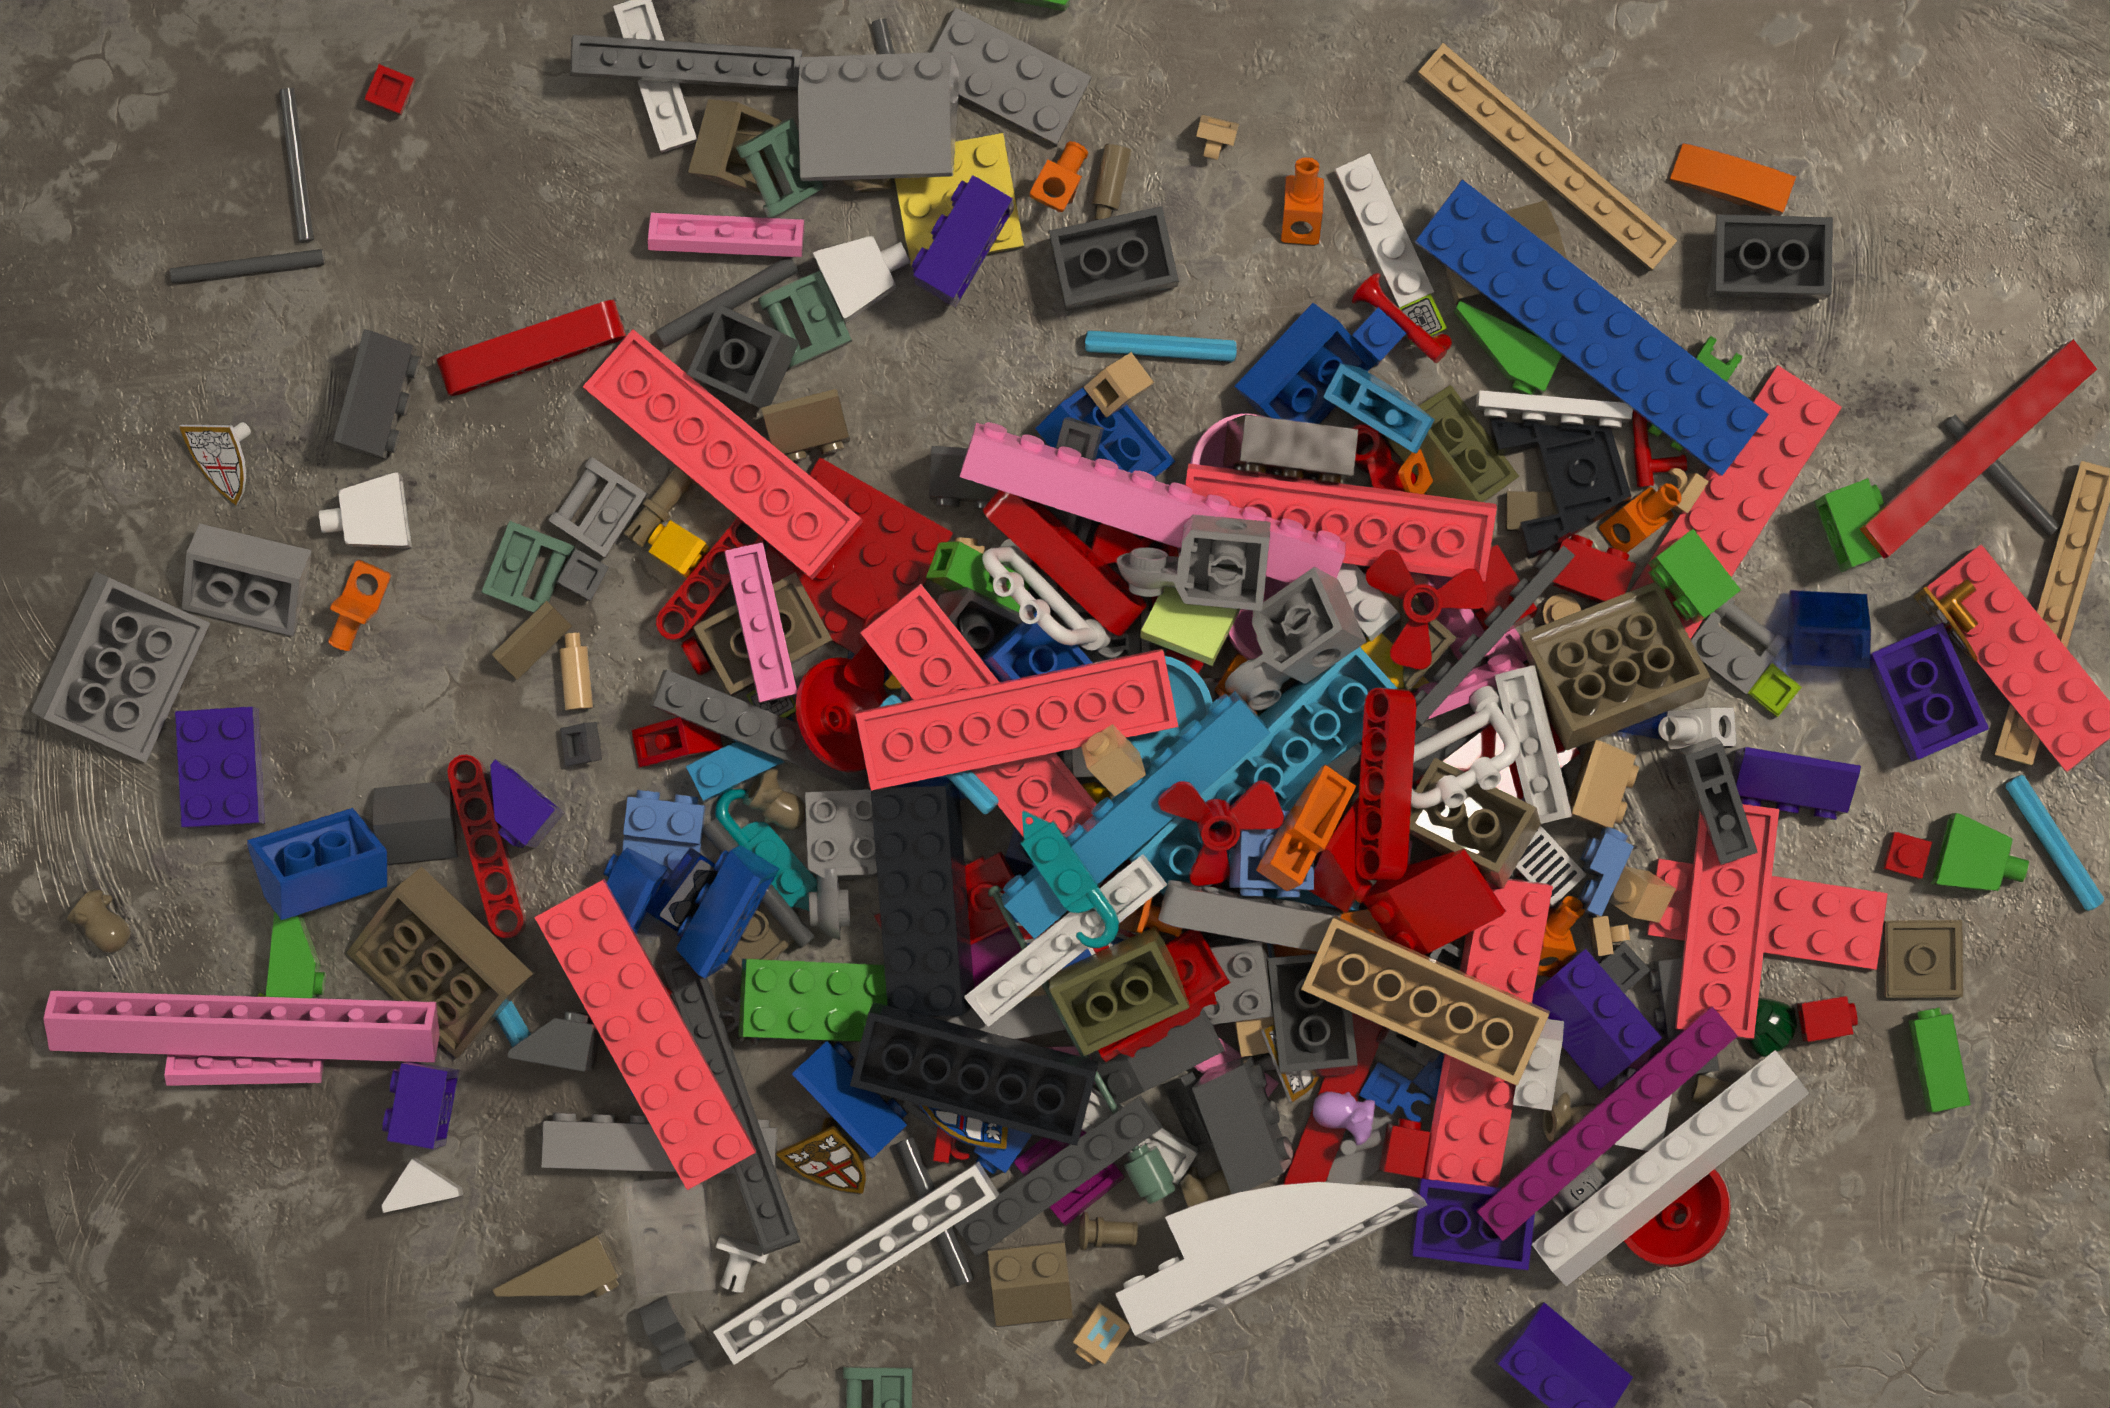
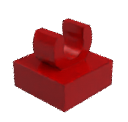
(945, 1145)

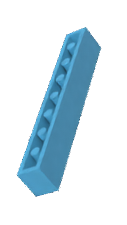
(1134, 815)

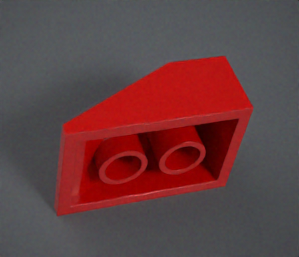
(1434, 902)

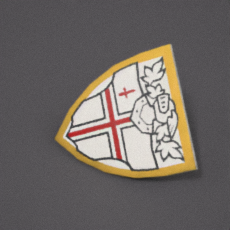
(219, 455)

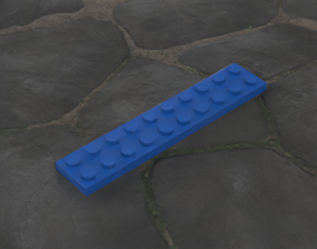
(1591, 328)

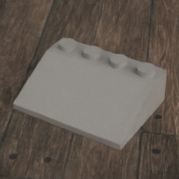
(877, 116)
(120, 667)

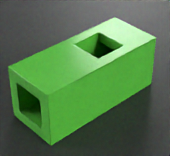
(960, 567)
(1938, 1060)

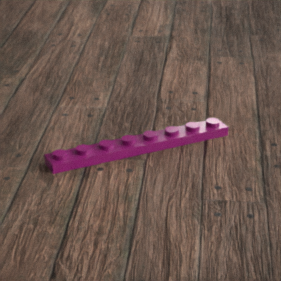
(1607, 1123)

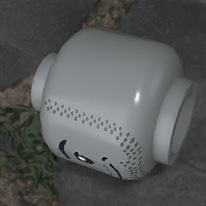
(1580, 1189)

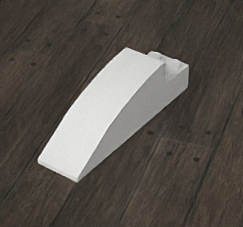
(1251, 1242)

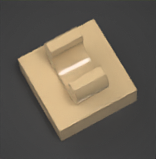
(1216, 133)
(1689, 487)
(1603, 935)

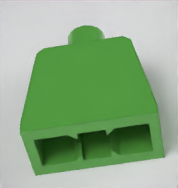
(1976, 857)

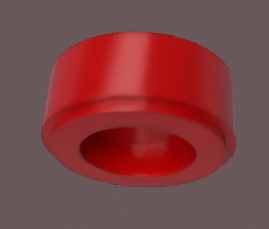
(696, 656)

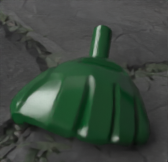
(1773, 1026)

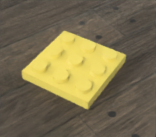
(927, 198)

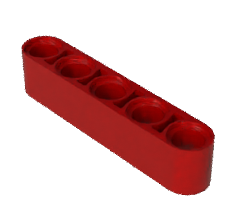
(531, 348)
(1066, 560)
(702, 574)
(1385, 784)
(473, 832)

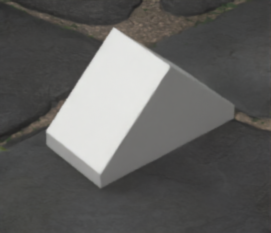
(420, 1186)

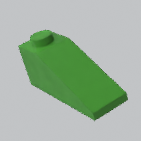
(1515, 352)
(293, 961)

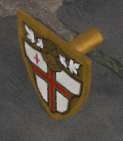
(1951, 604)
(827, 1159)

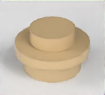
(1559, 607)

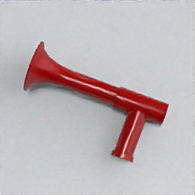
(1433, 346)
(1644, 464)

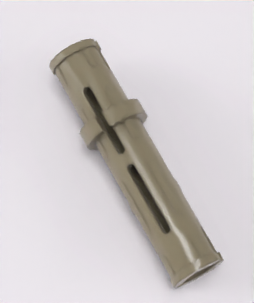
(658, 507)

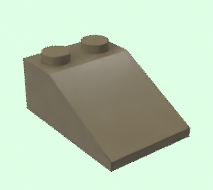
(725, 645)
(1487, 825)
(572, 1273)

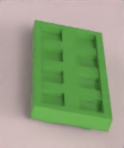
(808, 999)

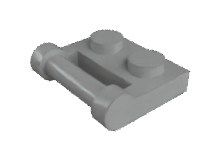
(608, 514)
(1728, 655)

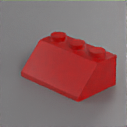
(1336, 871)

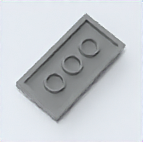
(1012, 77)

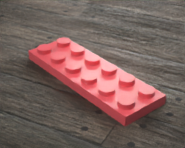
(2029, 662)
(1802, 918)
(1727, 928)

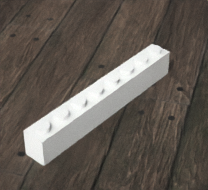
(1670, 1168)
(856, 1263)

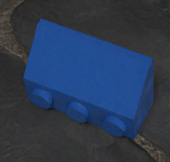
(1299, 368)
(1124, 436)
(1030, 652)
(318, 863)
(634, 883)
(724, 910)
(860, 1112)

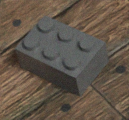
(1113, 258)

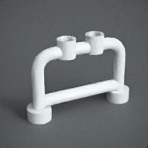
(1087, 633)
(1484, 771)

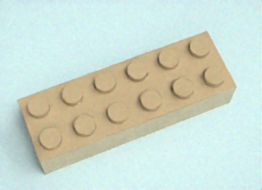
(1425, 1000)

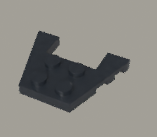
(1580, 472)

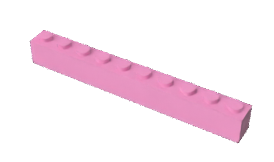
(1131, 499)
(242, 1026)

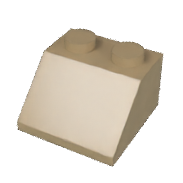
(1602, 784)

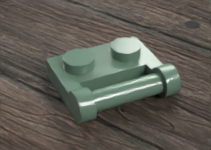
(783, 154)
(817, 313)
(516, 562)
(890, 1386)

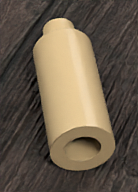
(575, 674)

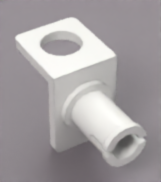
(1693, 726)
(739, 1261)

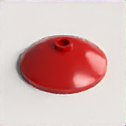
(827, 714)
(1706, 1220)

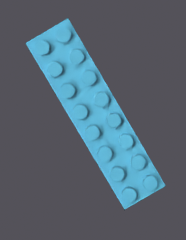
(1307, 730)

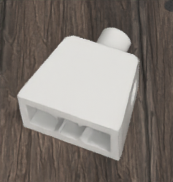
(859, 273)
(371, 514)

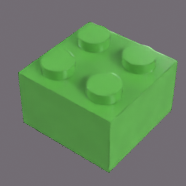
(1842, 517)
(1693, 577)

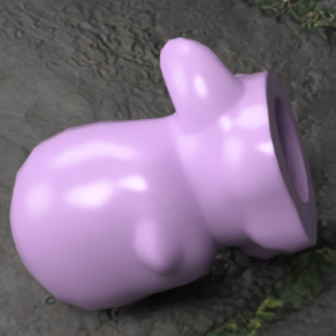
(1343, 1111)

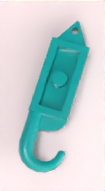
(1067, 876)
(793, 878)

